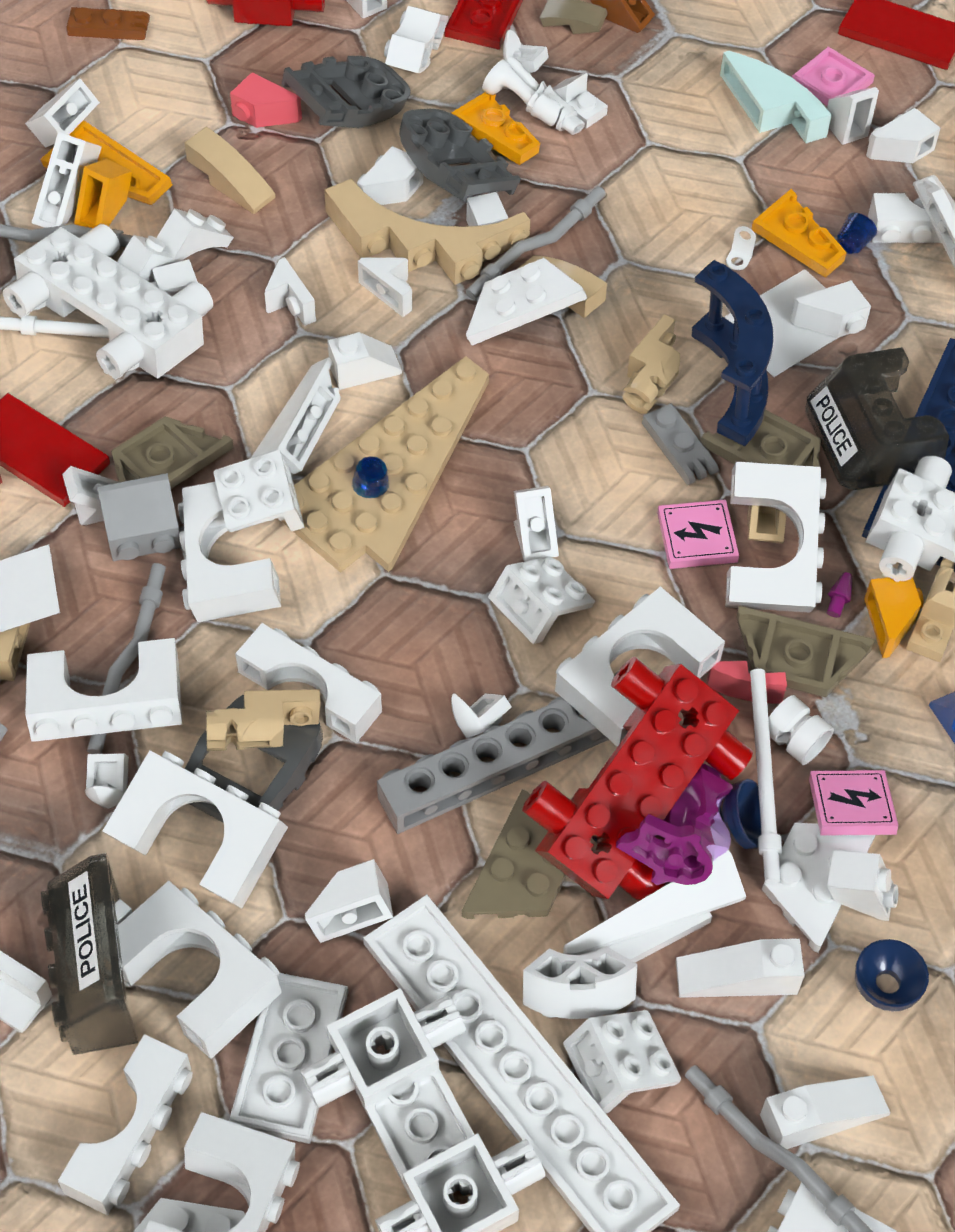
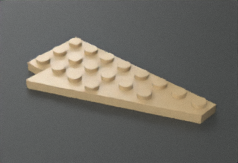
(415, 447)

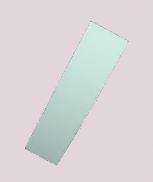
(774, 97)

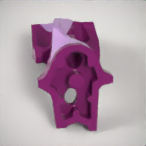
(691, 833)

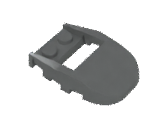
(363, 81)
(439, 139)
(299, 749)

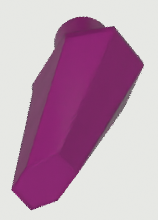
(840, 595)

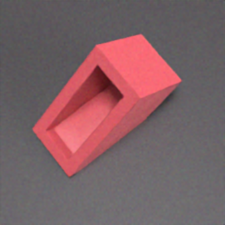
(264, 103)

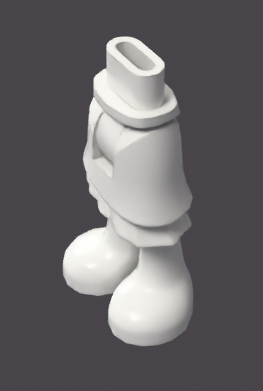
(540, 99)

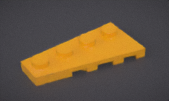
(146, 181)

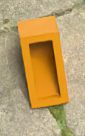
(102, 193)
(892, 610)

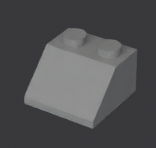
(139, 517)

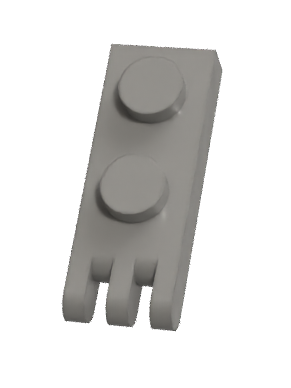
(679, 444)

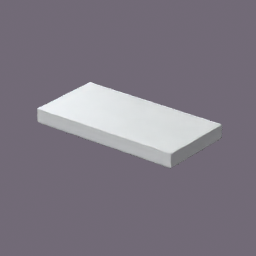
(285, 1040)

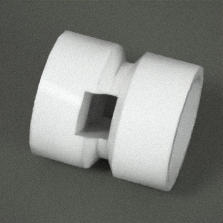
(801, 732)

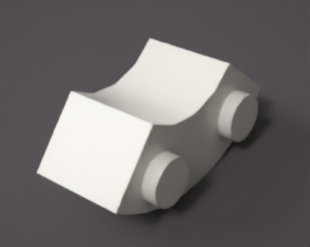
(415, 39)
(579, 984)

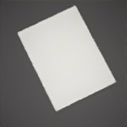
(790, 342)
(27, 588)

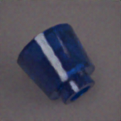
(856, 232)
(370, 478)

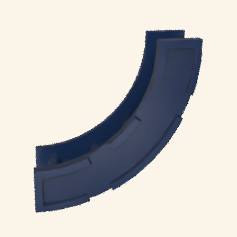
(743, 345)

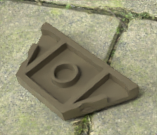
(773, 443)
(168, 449)
(808, 653)
(515, 875)

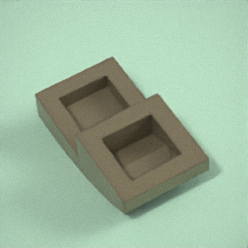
(580, 15)

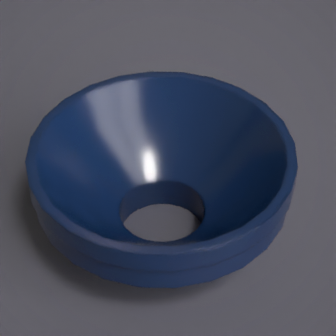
(742, 813)
(900, 962)

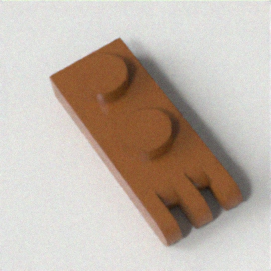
(107, 23)

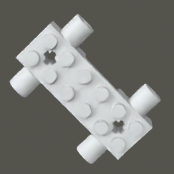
(142, 321)
(915, 520)
(421, 1117)

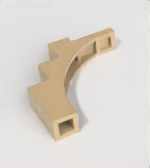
(456, 249)

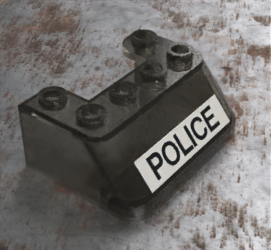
(863, 425)
(87, 958)

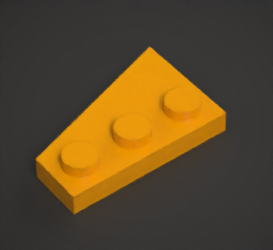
(494, 123)
(796, 233)

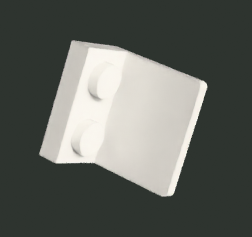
(258, 492)
(536, 594)
(620, 1057)

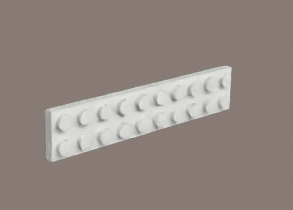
(522, 1075)

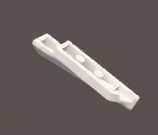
(940, 210)
(303, 418)
(664, 915)

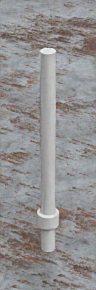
(31, 325)
(769, 842)

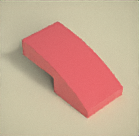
(735, 681)

